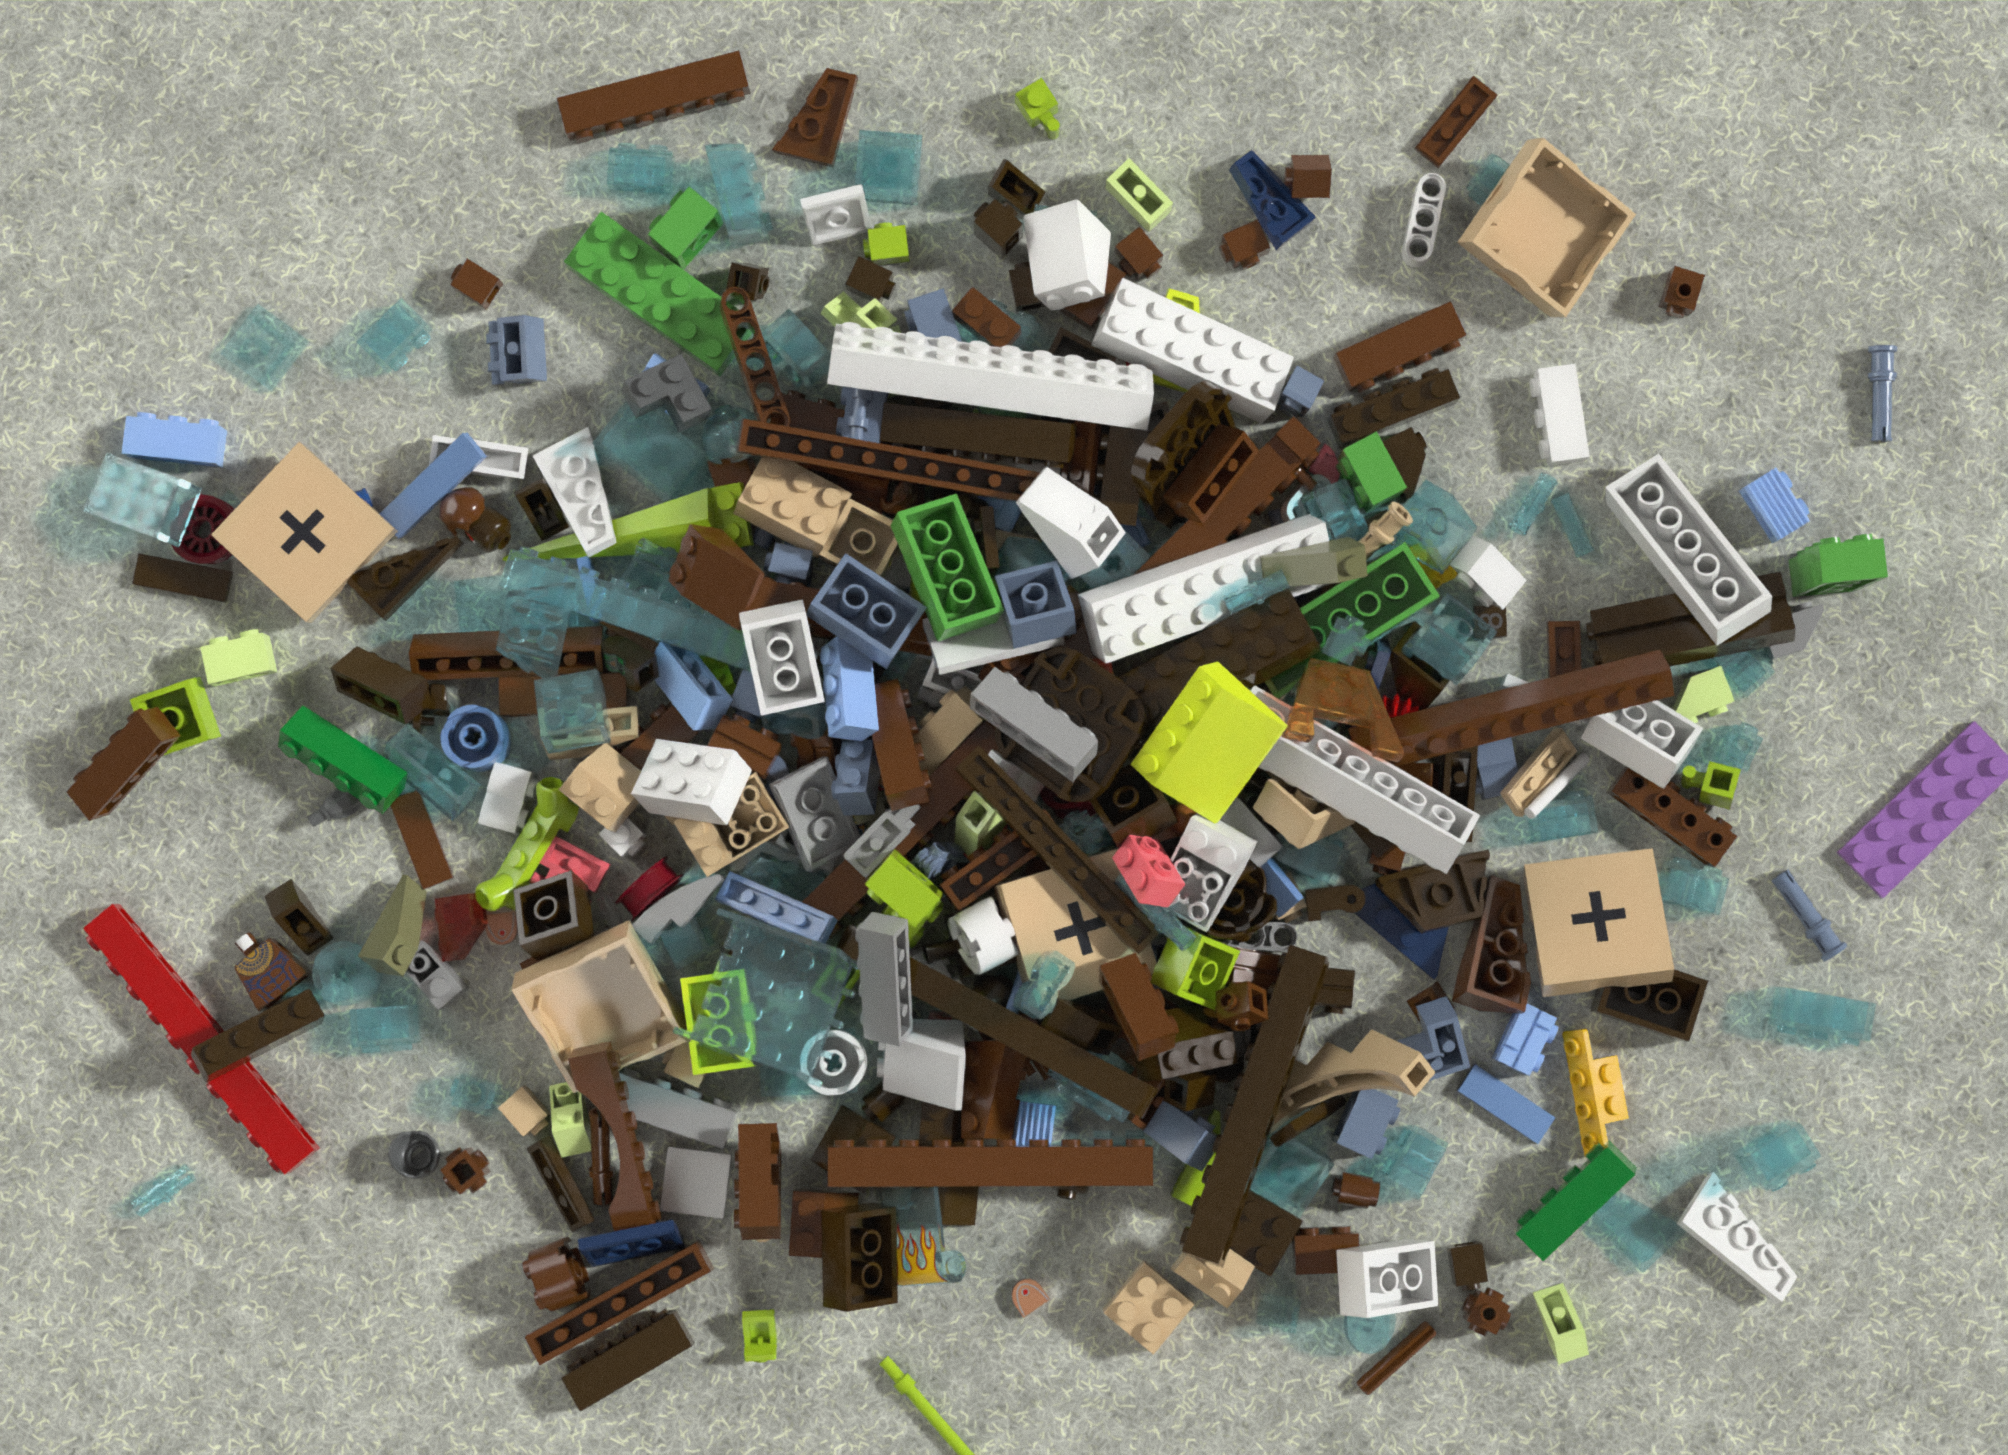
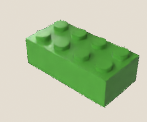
(1838, 566)
(947, 567)

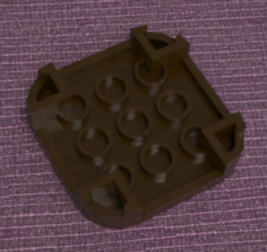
(1174, 444)
(1091, 700)

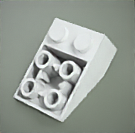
(1070, 522)
(1210, 864)

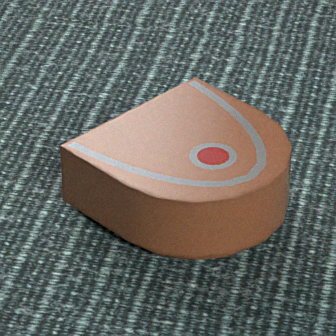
(502, 927)
(1028, 1296)

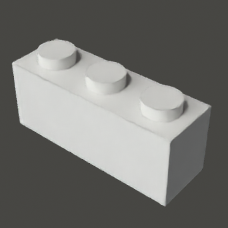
(1559, 415)

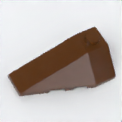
(1494, 960)

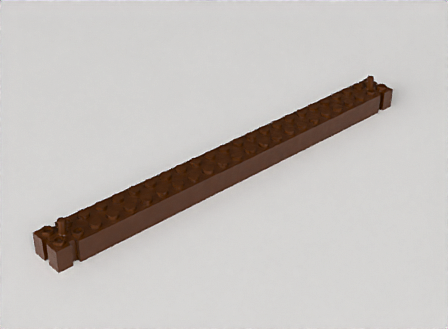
(1272, 470)

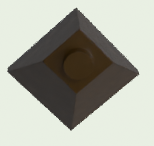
(1414, 676)

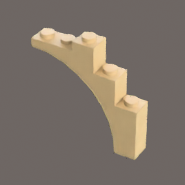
(1373, 1064)

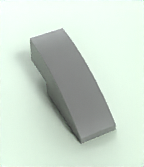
(677, 907)

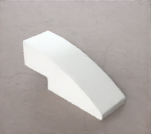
(501, 459)

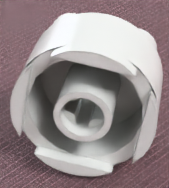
(983, 936)
(853, 1063)

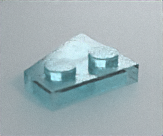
(782, 876)

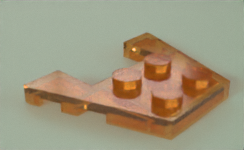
(1346, 697)

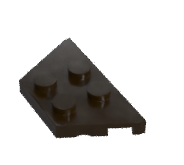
(1439, 899)

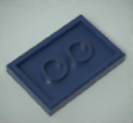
(631, 1243)

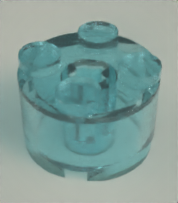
(329, 979)

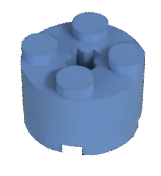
(460, 730)

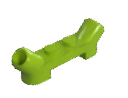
(552, 813)

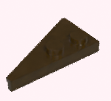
(393, 582)

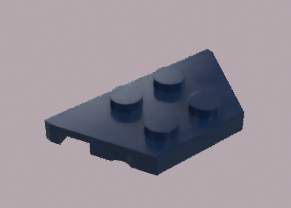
(1385, 918)

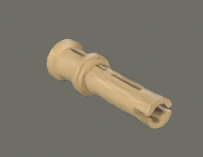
(1383, 530)

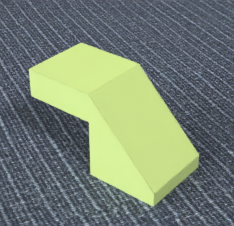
(844, 309)

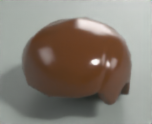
(461, 508)

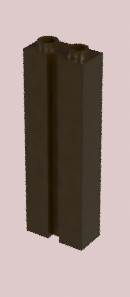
(1669, 626)

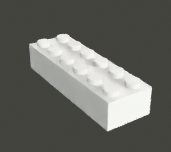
(1192, 349)
(1688, 549)

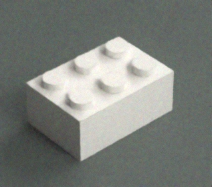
(781, 657)
(1645, 739)
(691, 781)
(1387, 1278)

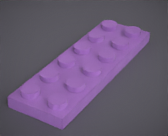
(1926, 810)

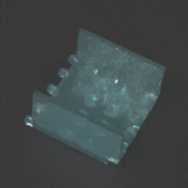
(773, 999)

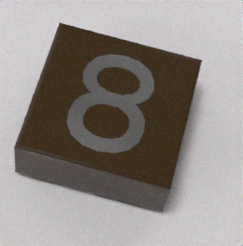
(1494, 617)

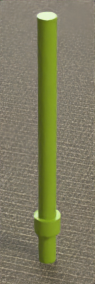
(905, 1385)

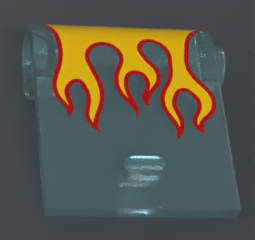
(921, 1239)

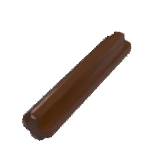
(1396, 1358)

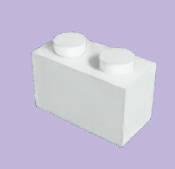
(1487, 572)

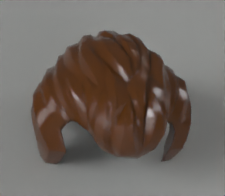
(904, 497)

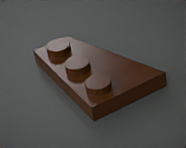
(821, 122)

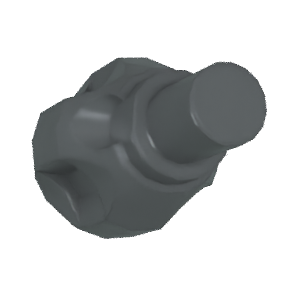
(335, 806)

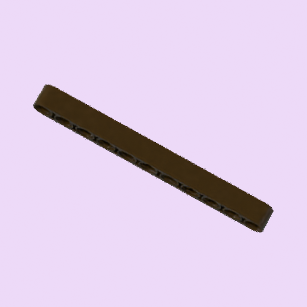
(1021, 1034)

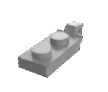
(880, 839)

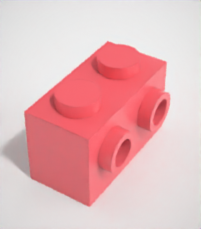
(1148, 871)

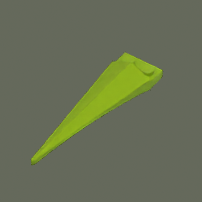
(664, 524)

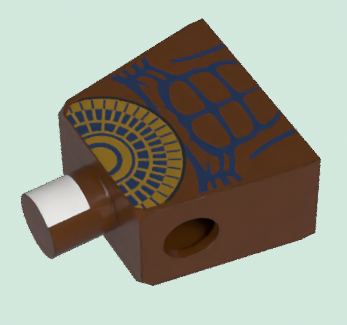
(268, 970)

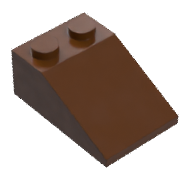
(716, 574)

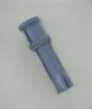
(1882, 376)
(1816, 927)

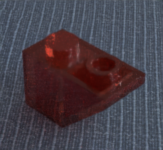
(459, 925)

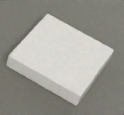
(836, 214)
(696, 1182)

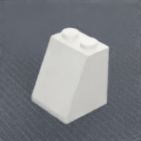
(1067, 254)
(927, 1063)

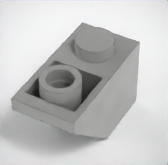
(1805, 621)
(435, 977)

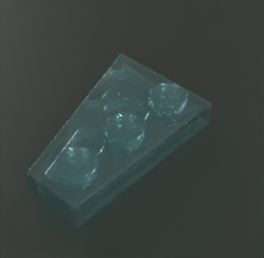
(1637, 1229)

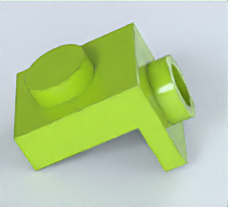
(759, 1335)

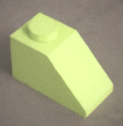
(1561, 1323)

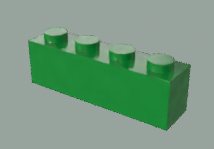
(342, 760)
(1575, 1200)

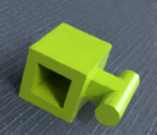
(1038, 107)
(1716, 784)

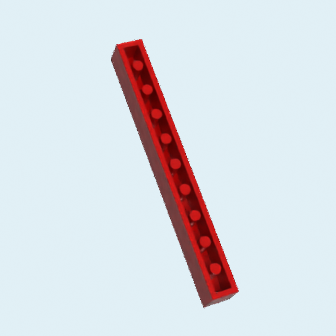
(189, 1024)

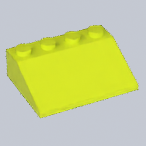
(1209, 742)

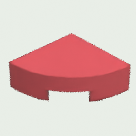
(1326, 464)

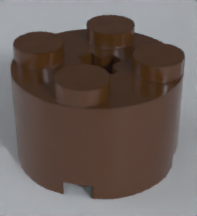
(557, 1275)

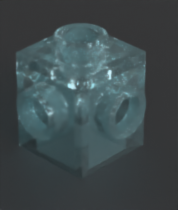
(1092, 839)

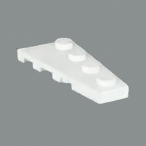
(578, 487)
(1723, 1229)

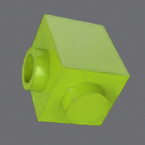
(886, 244)

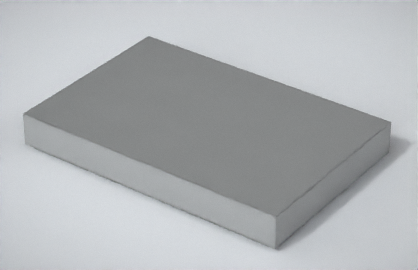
(813, 815)

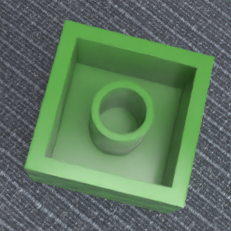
(685, 227)
(1370, 473)

